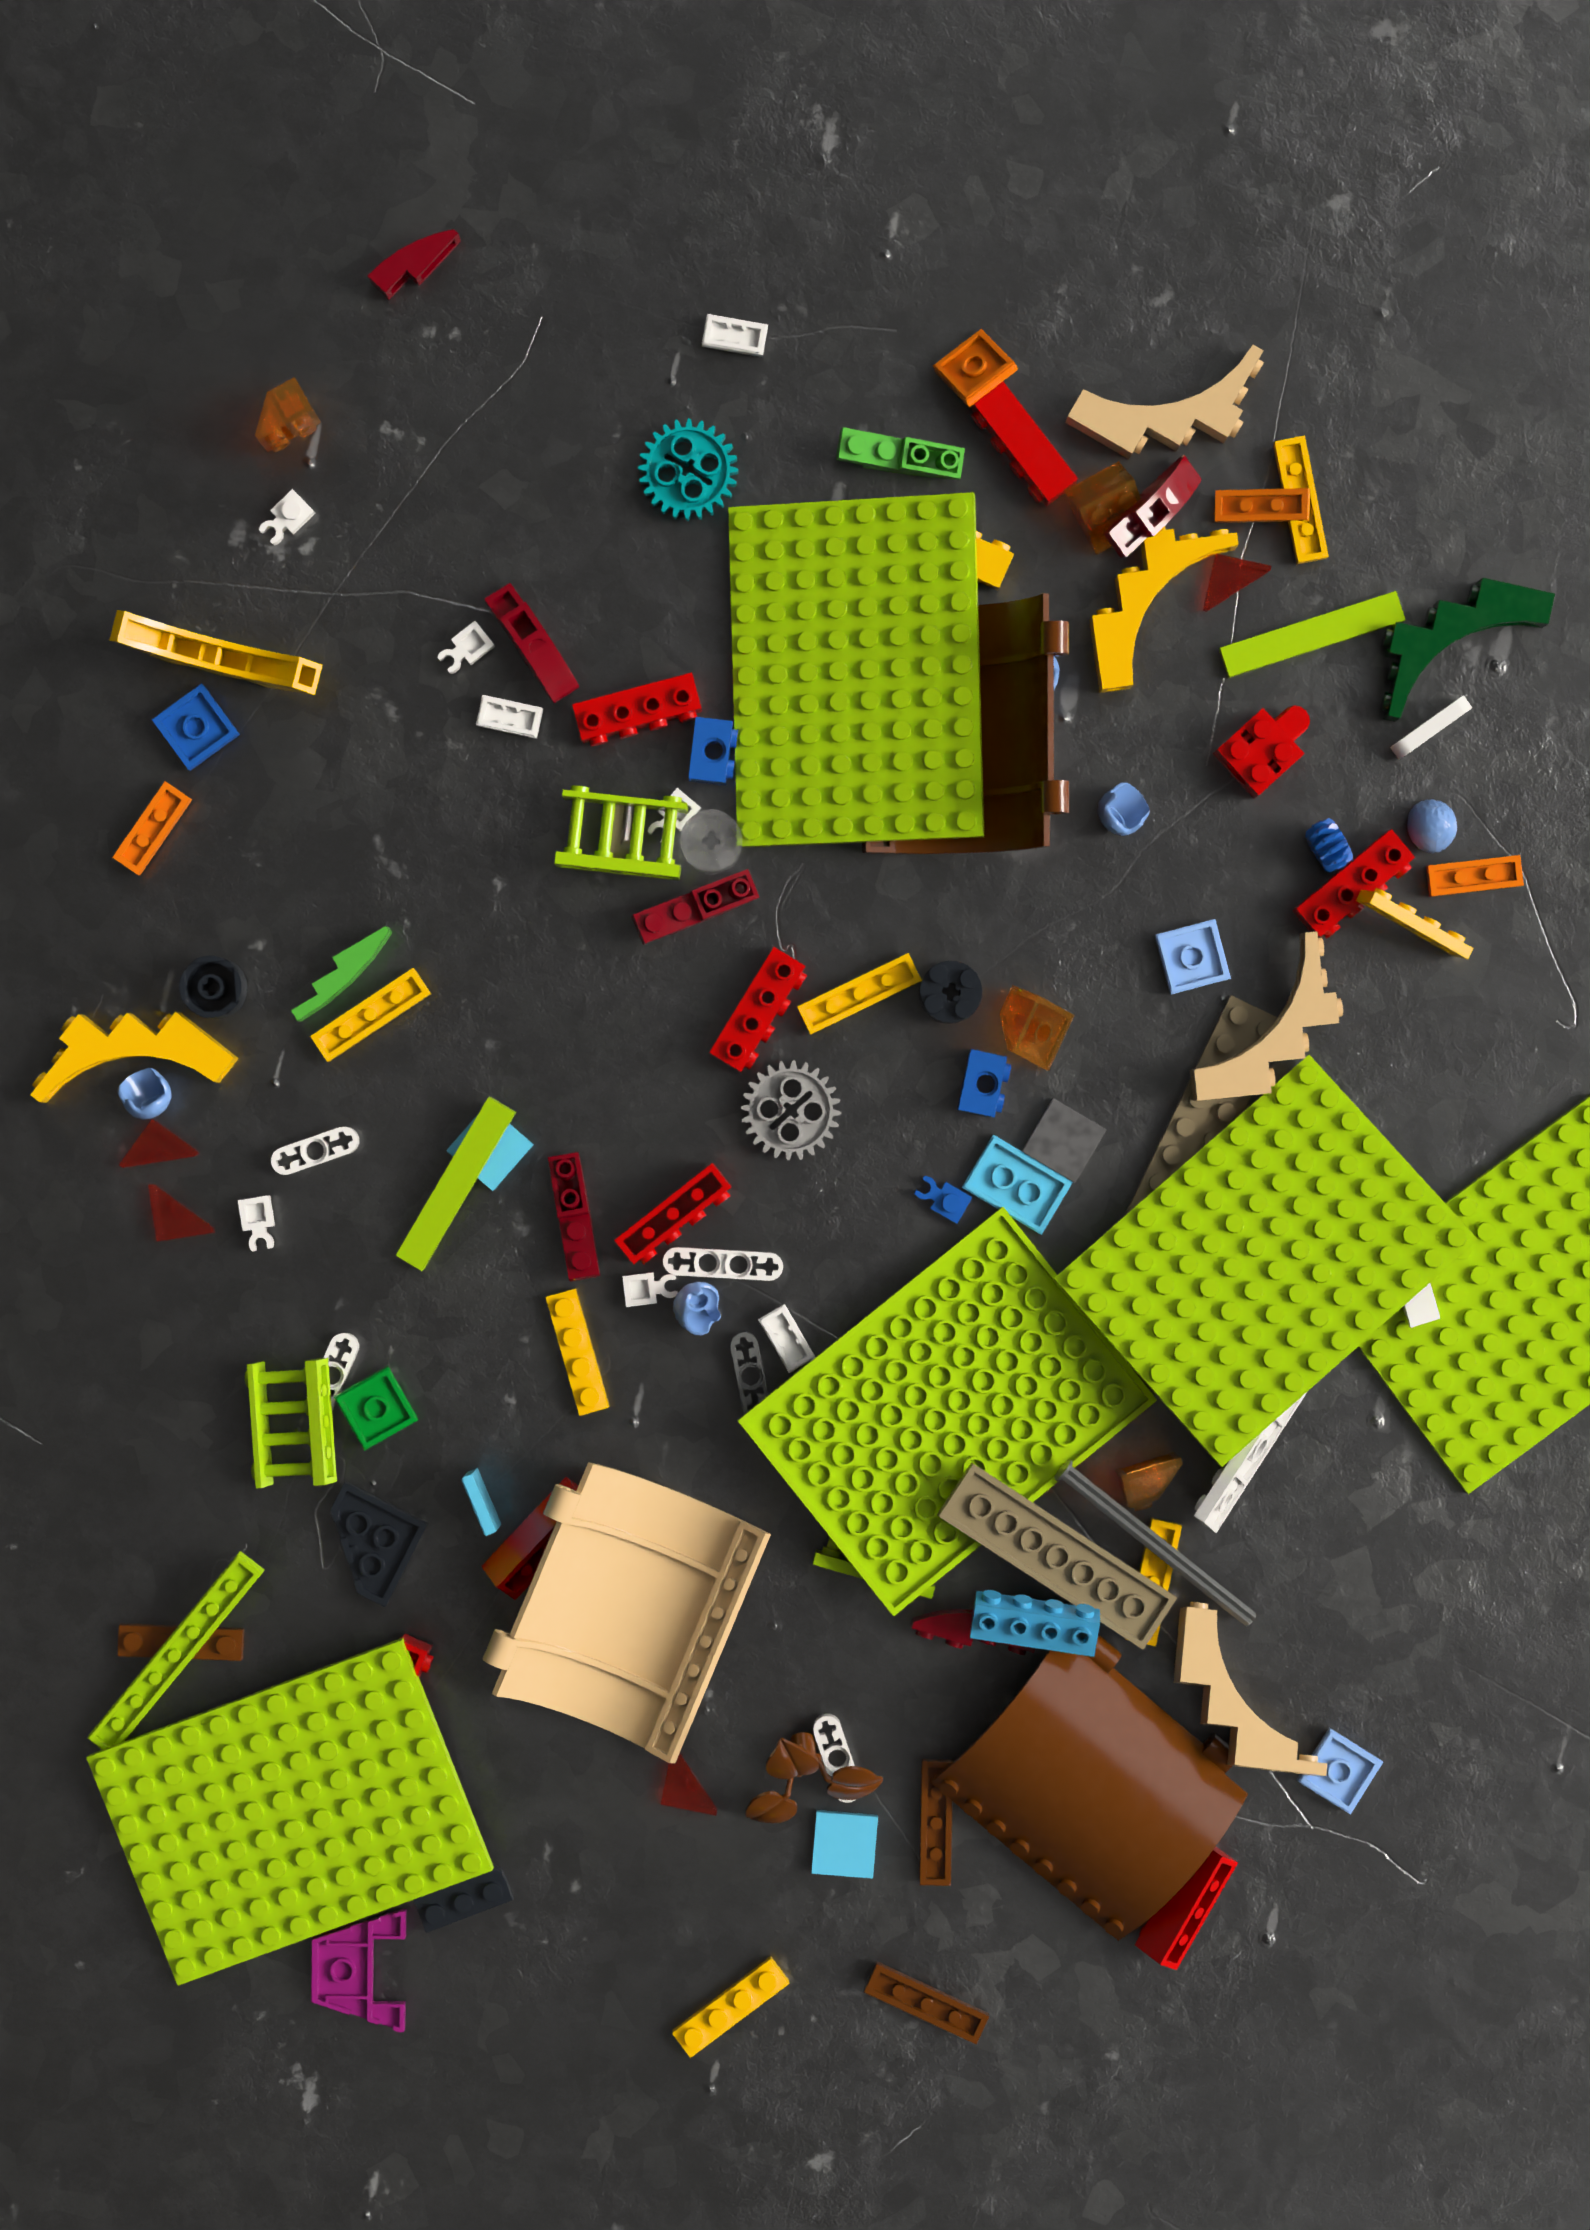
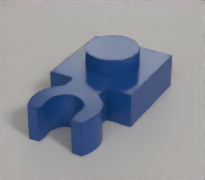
(947, 1201)

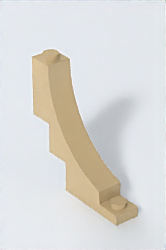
(1251, 1739)

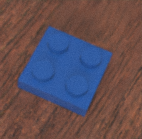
(195, 727)

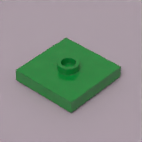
(376, 1407)

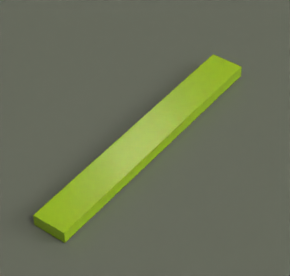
(176, 1652)

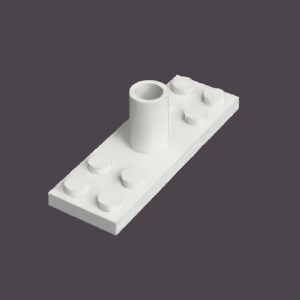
(1234, 1478)

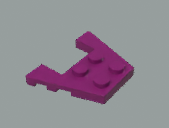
(346, 1969)

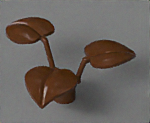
(798, 1759)

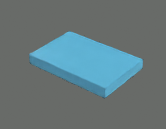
(1017, 1183)

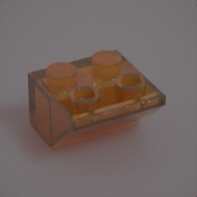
(285, 416)
(1101, 502)

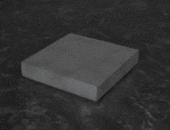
(1064, 1140)

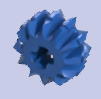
(1329, 845)

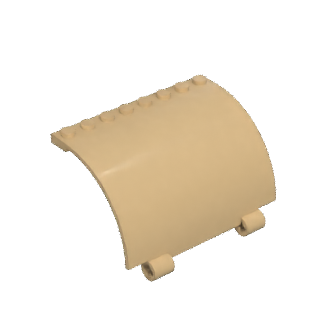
(628, 1608)

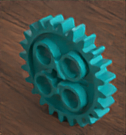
(703, 446)

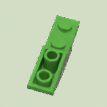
(900, 455)

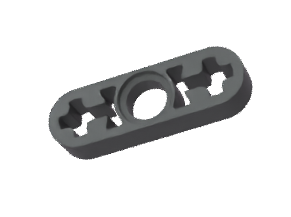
(738, 1354)

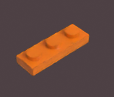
(1262, 505)
(152, 828)
(1474, 876)

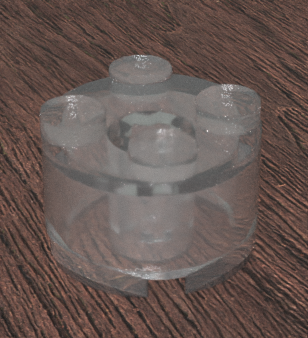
(698, 829)

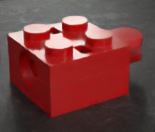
(1264, 748)

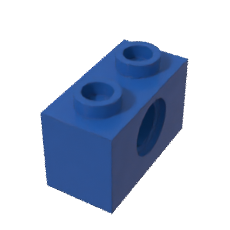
(708, 732)
(980, 1064)

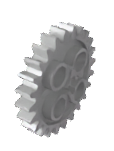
(772, 1089)

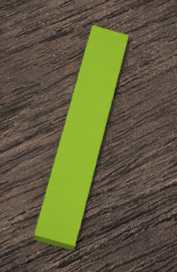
(1312, 634)
(456, 1183)

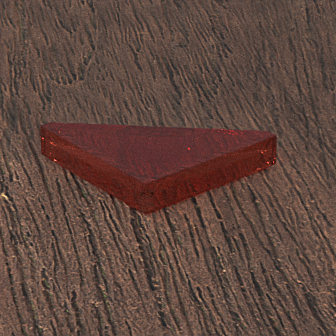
(1229, 577)
(157, 1145)
(173, 1219)
(684, 1789)

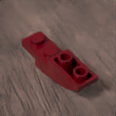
(1154, 508)
(532, 642)
(695, 907)
(574, 1216)
(955, 1628)

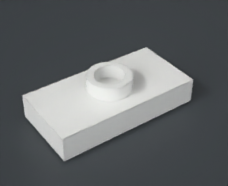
(734, 335)
(509, 716)
(786, 1338)

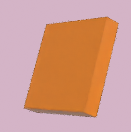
(975, 367)

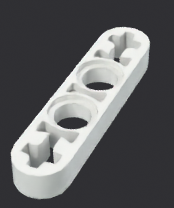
(723, 1263)

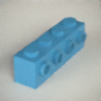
(1035, 1623)

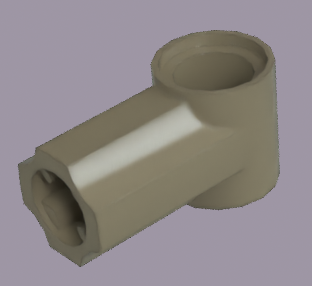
(621, 831)

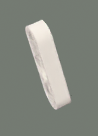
(1431, 727)
(290, 1150)
(347, 1356)
(821, 1738)

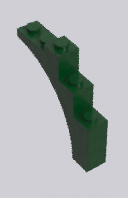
(1492, 606)

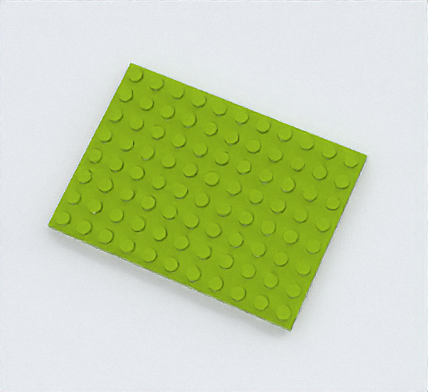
(856, 670)
(1265, 1260)
(1512, 1312)
(949, 1371)
(290, 1812)

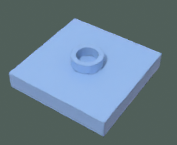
(1192, 956)
(1348, 1771)

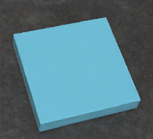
(504, 1158)
(481, 1501)
(844, 1844)

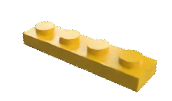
(1296, 472)
(1424, 928)
(859, 993)
(370, 1015)
(577, 1352)
(1153, 1566)
(730, 2007)

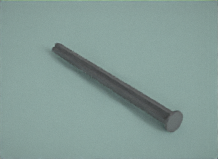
(1155, 1543)

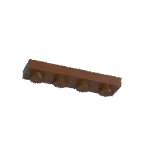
(146, 1639)
(934, 1828)
(926, 2002)

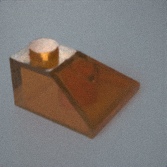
(1033, 1026)
(1147, 1480)

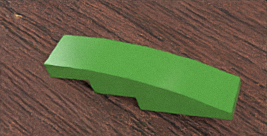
(350, 965)

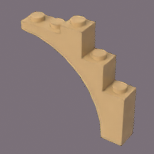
(1124, 425)
(1306, 1006)

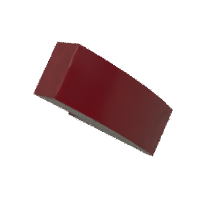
(413, 262)

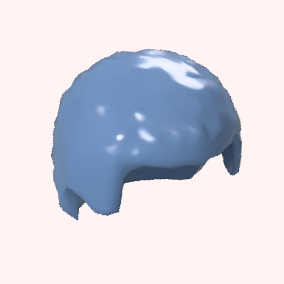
(1123, 809)
(1432, 825)
(145, 1094)
(697, 1307)

